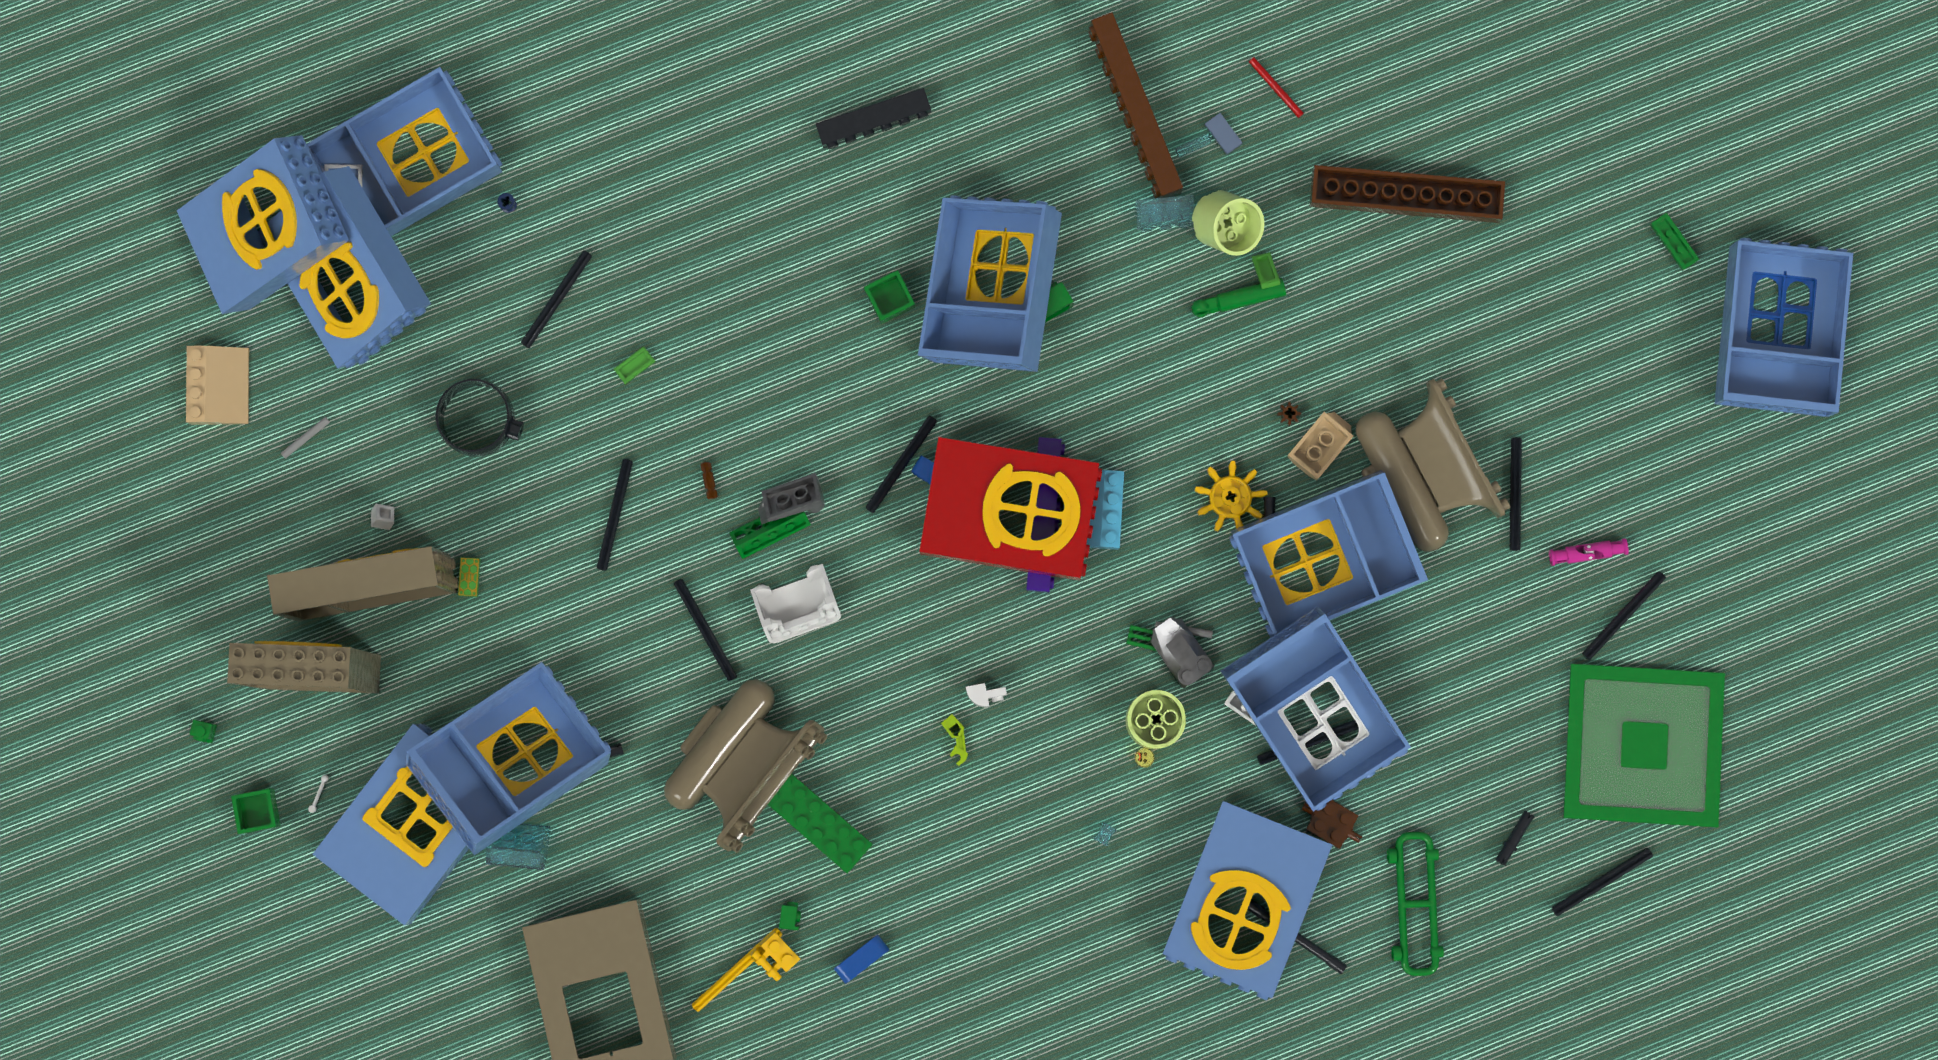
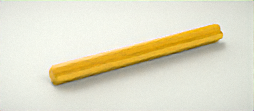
(729, 976)

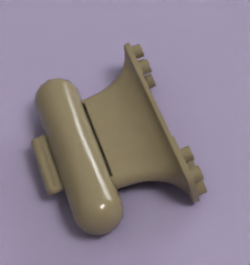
(1428, 467)
(739, 760)

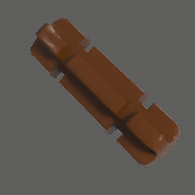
(708, 480)

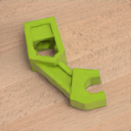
(960, 747)

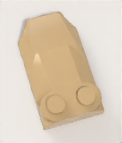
(1321, 444)

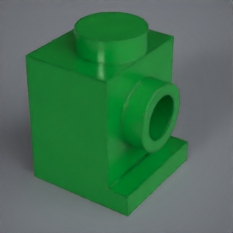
(203, 731)
(790, 916)

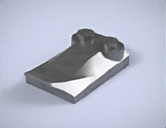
(791, 498)
(1180, 651)

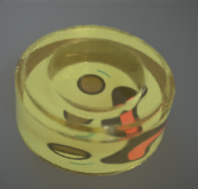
(1144, 757)

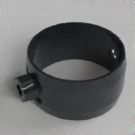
(512, 430)

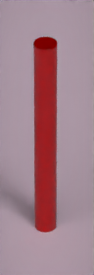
(1276, 87)

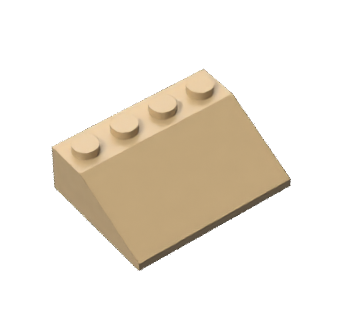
(217, 385)

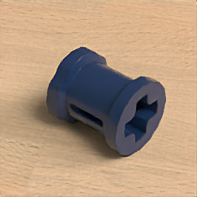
(507, 197)

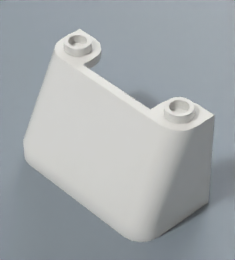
(796, 606)

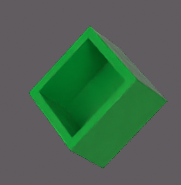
(889, 297)
(1058, 301)
(255, 811)

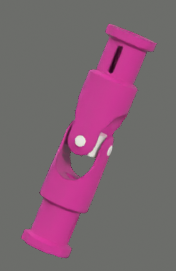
(1601, 550)

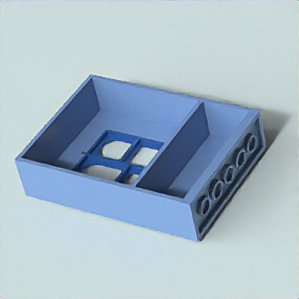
(1776, 373)

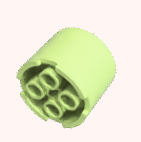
(1228, 222)
(1140, 723)

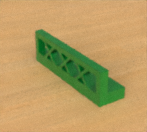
(769, 533)

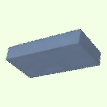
(1223, 133)

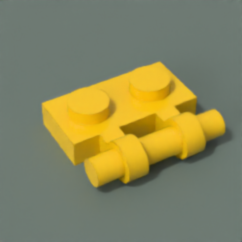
(779, 951)

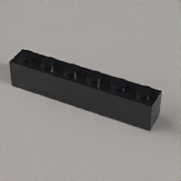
(873, 118)

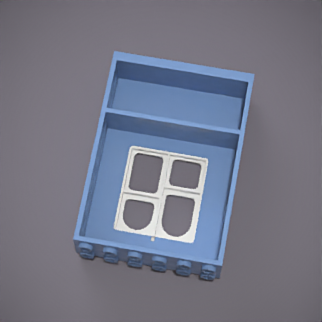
(1289, 670)

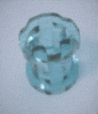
(1105, 834)

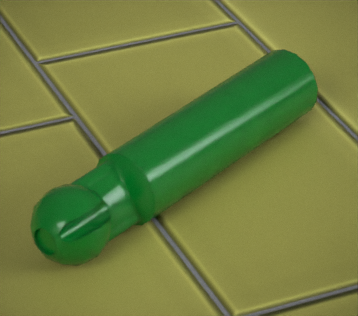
(1237, 299)

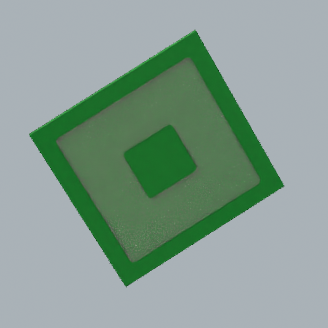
(1644, 745)

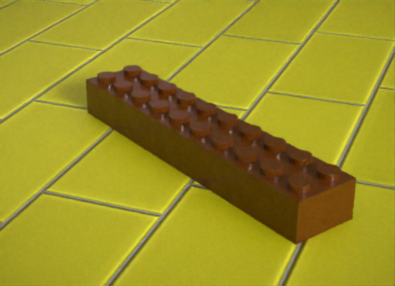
(1135, 106)
(1407, 194)

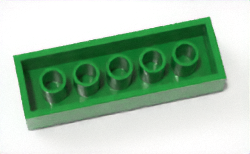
(820, 823)

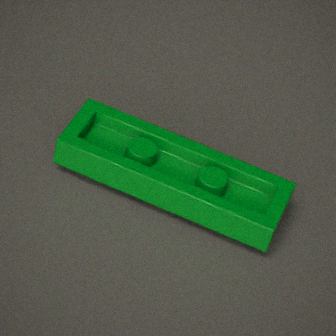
(1674, 241)

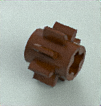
(1292, 410)

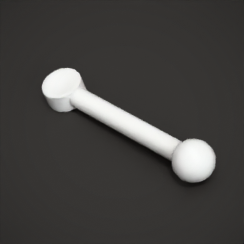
(313, 808)

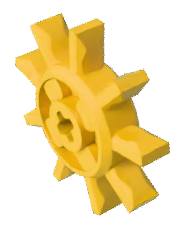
(1234, 486)

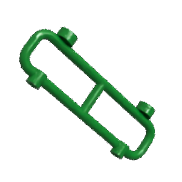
(1400, 952)

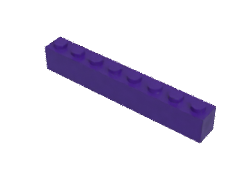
(1045, 526)

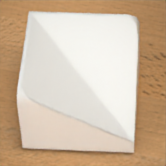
(382, 516)

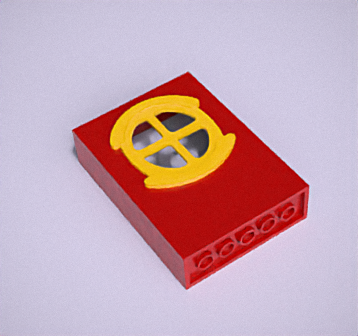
(966, 505)

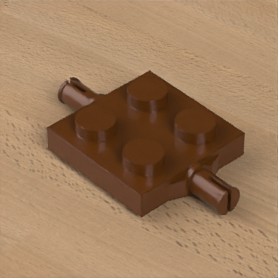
(1332, 823)

